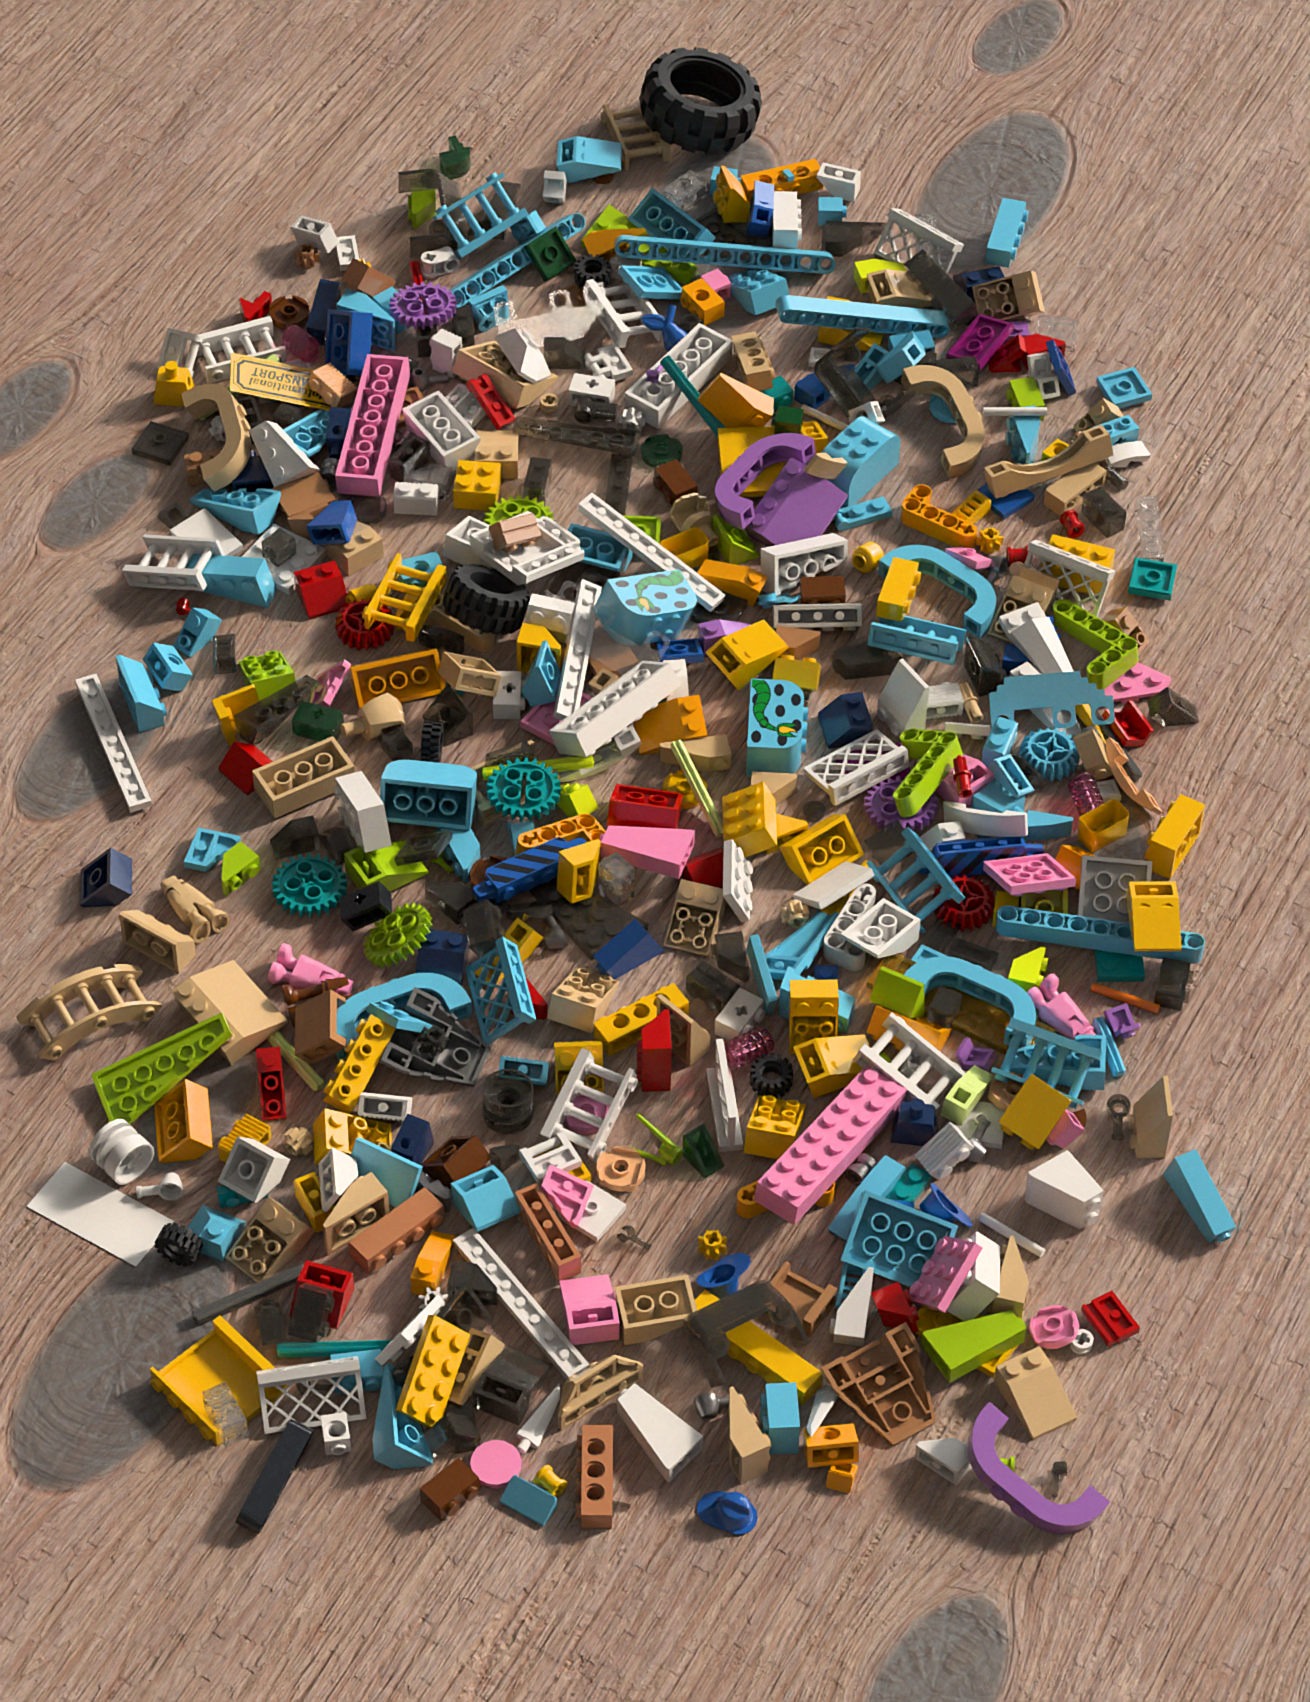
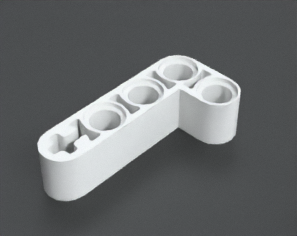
(838, 949)

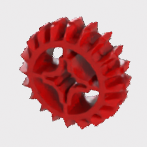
(352, 630)
(978, 904)

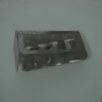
(224, 655)
(518, 750)

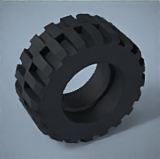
(485, 599)

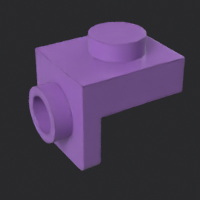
(1121, 1022)
(970, 1056)

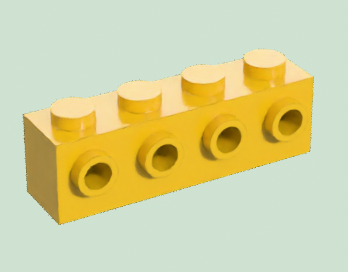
(359, 1063)

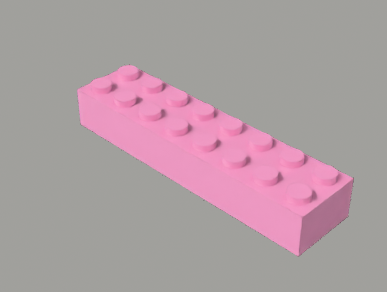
(372, 425)
(829, 1145)

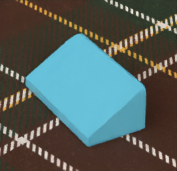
(529, 1500)

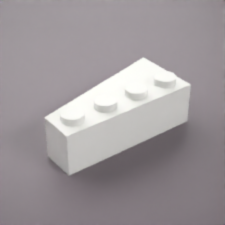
(786, 222)

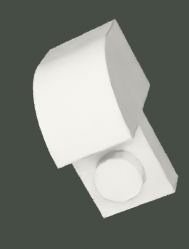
(1040, 368)

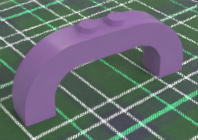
(763, 453)
(1018, 1494)

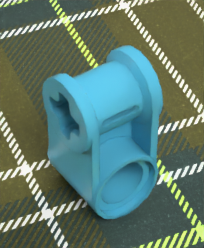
(487, 316)

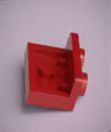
(1129, 725)

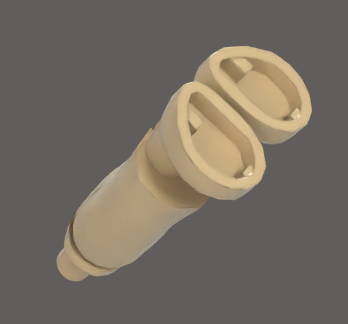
(194, 909)

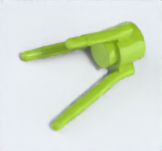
(669, 1151)

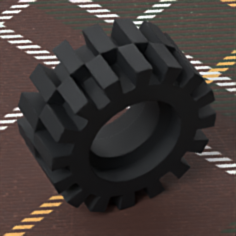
(592, 264)
(432, 741)
(771, 1064)
(178, 1244)

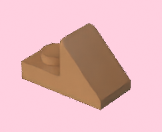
(299, 521)

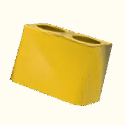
(688, 546)
(1097, 818)

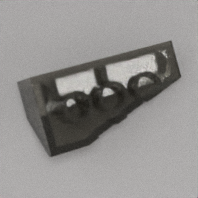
(497, 205)
(268, 714)

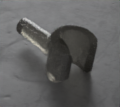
(631, 1236)
(302, 1389)
(1058, 1470)

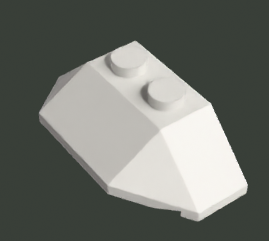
(524, 355)

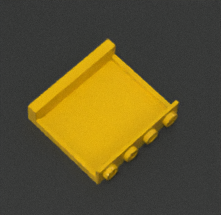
(733, 443)
(209, 1362)

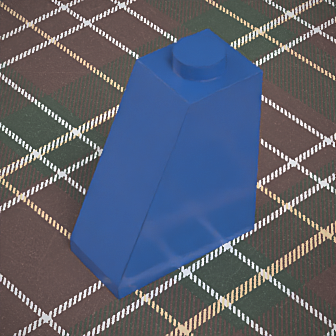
(333, 524)
(627, 951)

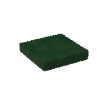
(550, 253)

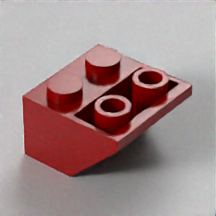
(331, 1278)

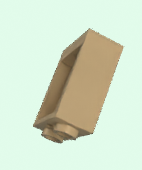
(471, 676)

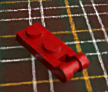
(491, 401)

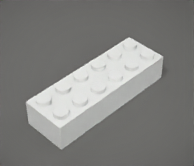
(699, 358)
(614, 708)

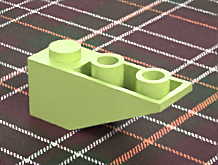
(966, 1095)

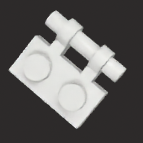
(613, 361)

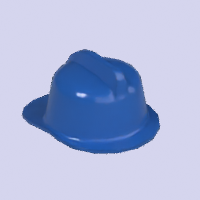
(941, 1207)
(724, 1275)
(727, 1512)

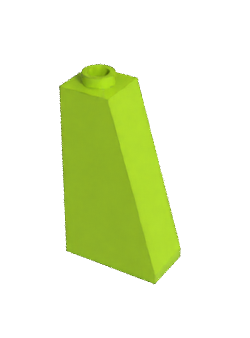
(971, 1343)

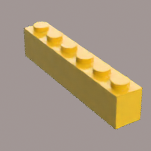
(768, 1356)

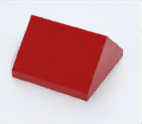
(239, 764)
(706, 868)

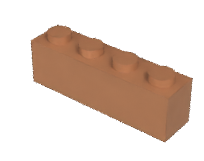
(396, 1230)

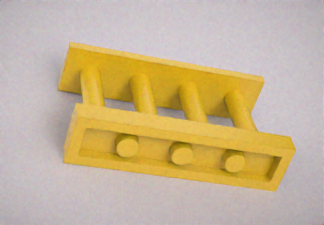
(419, 610)

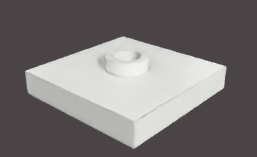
(993, 1135)
(599, 1214)

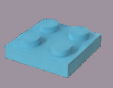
(1124, 387)

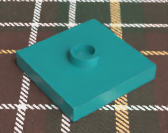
(1152, 578)

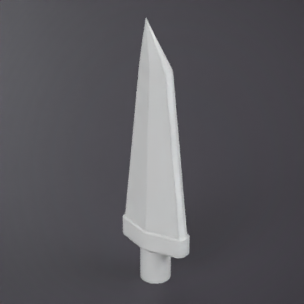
(822, 1404)
(535, 1427)

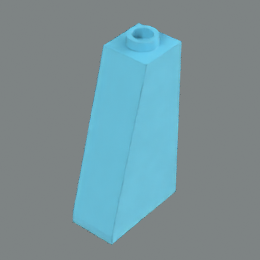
(1200, 1196)

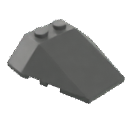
(462, 1054)

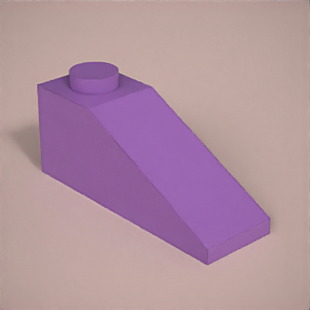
(713, 631)

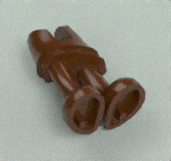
(295, 995)

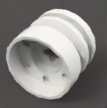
(121, 1151)

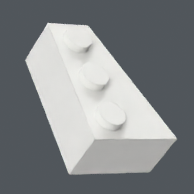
(280, 455)

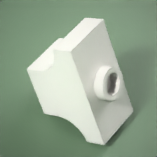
(554, 187)

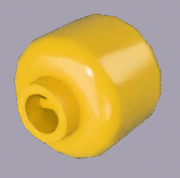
(867, 557)

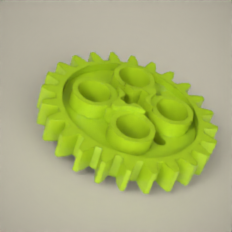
(514, 507)
(397, 935)

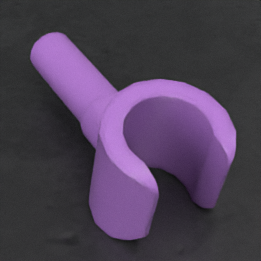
(653, 375)

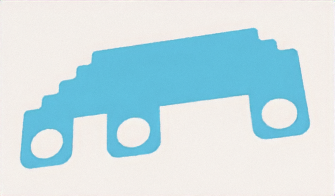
(1052, 690)

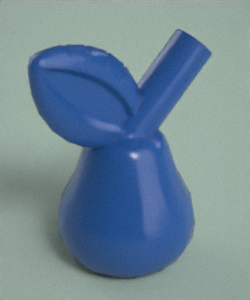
(670, 331)

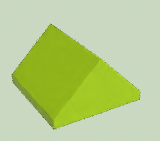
(733, 542)
(898, 993)

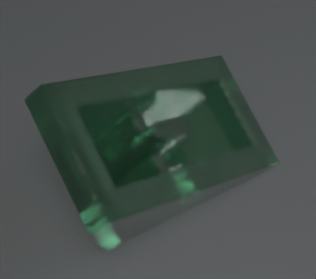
(701, 1151)

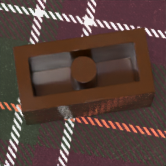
(673, 481)
(822, 590)
(450, 1489)

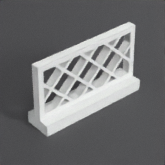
(921, 230)
(1075, 564)
(862, 775)
(724, 1102)
(309, 1372)

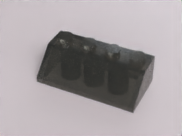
(941, 289)

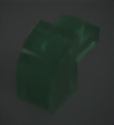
(456, 161)

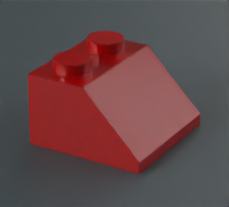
(320, 589)

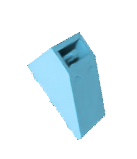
(588, 158)
(757, 289)
(383, 324)
(1023, 437)

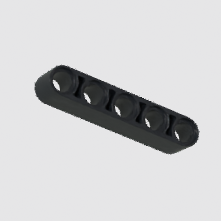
(274, 1476)

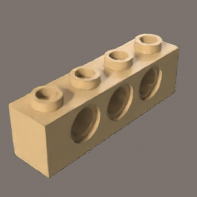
(753, 361)

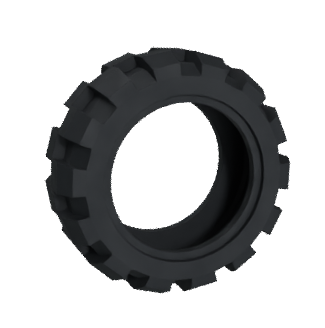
(693, 124)

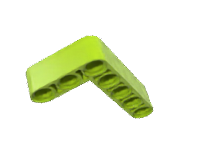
(1117, 649)
(936, 757)

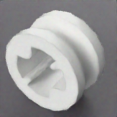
(1087, 1345)

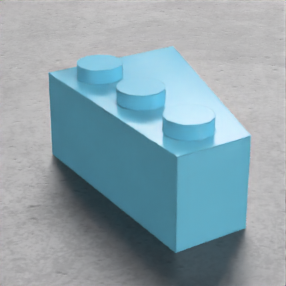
(846, 1001)

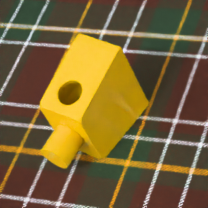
(170, 384)

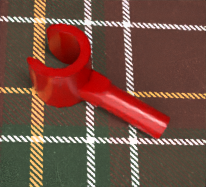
(182, 606)

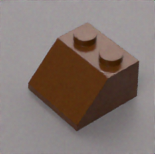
(456, 1159)

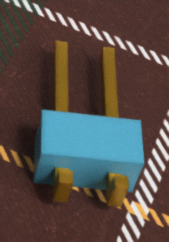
(788, 174)

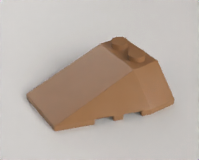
(885, 1385)

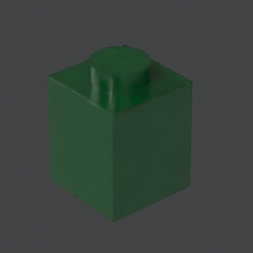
(787, 420)

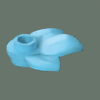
(770, 599)

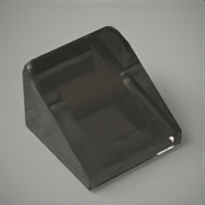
(172, 515)
(504, 1156)

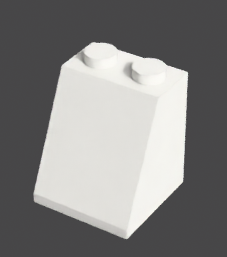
(1065, 1191)

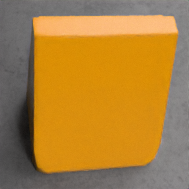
(841, 1477)

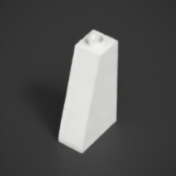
(659, 1431)

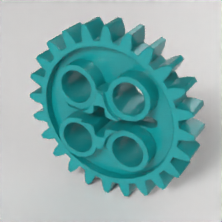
(506, 789)
(309, 885)

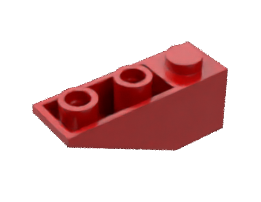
(271, 1083)

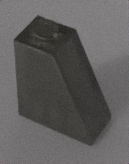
(863, 661)

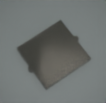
(886, 842)

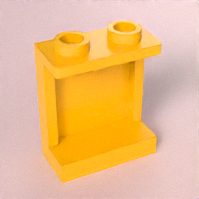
(1034, 1112)

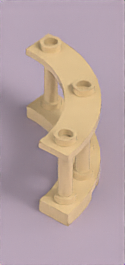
(80, 985)

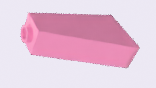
(650, 849)

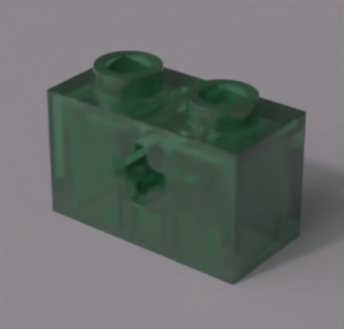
(317, 722)

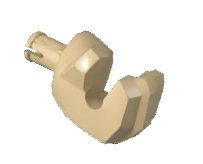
(695, 511)
(375, 715)

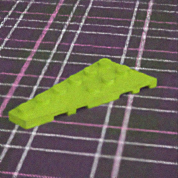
(614, 219)
(144, 1077)

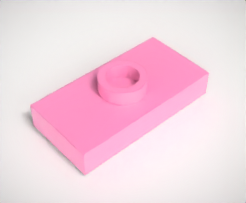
(969, 557)

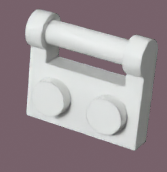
(174, 348)
(563, 1157)

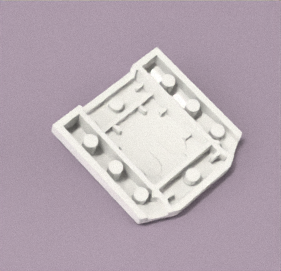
(550, 553)

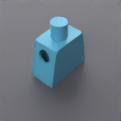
(997, 798)

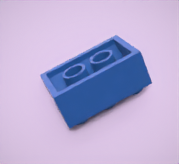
(348, 340)

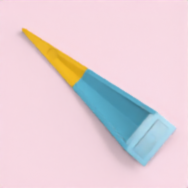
(803, 945)

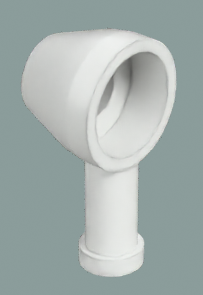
(168, 1189)

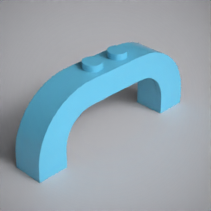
(954, 575)
(978, 983)
(396, 992)

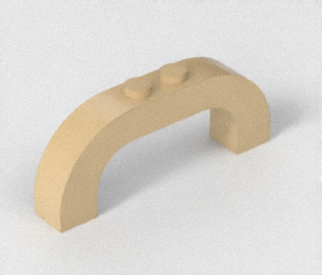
(940, 382)
(237, 448)

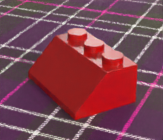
(644, 807)
(655, 1054)

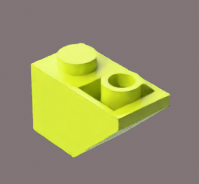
(576, 799)
(1027, 969)

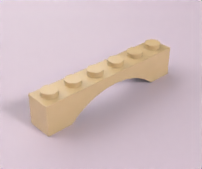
(1088, 448)

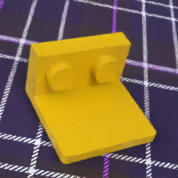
(230, 705)

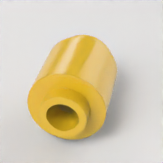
(366, 592)

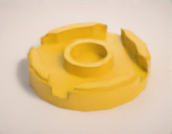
(679, 784)

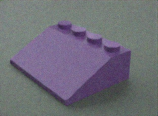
(795, 507)

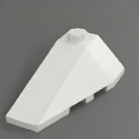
(1045, 714)

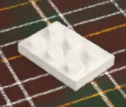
(737, 880)
(406, 1335)

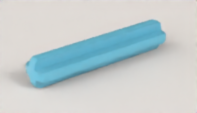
(1112, 1054)

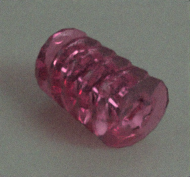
(300, 344)
(1085, 793)
(747, 1047)

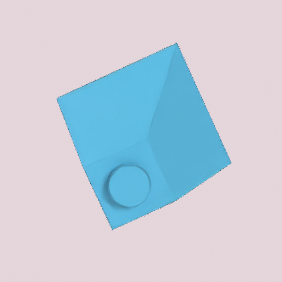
(542, 678)
(216, 1230)

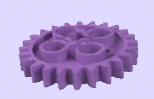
(436, 301)
(882, 809)

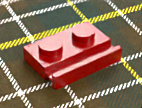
(1110, 1318)

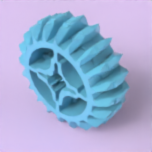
(1050, 753)

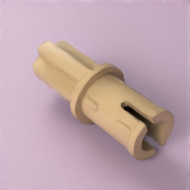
(970, 704)

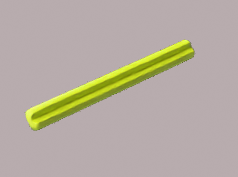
(559, 764)

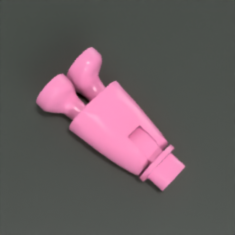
(305, 972)
(1061, 1011)

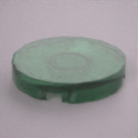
(660, 450)

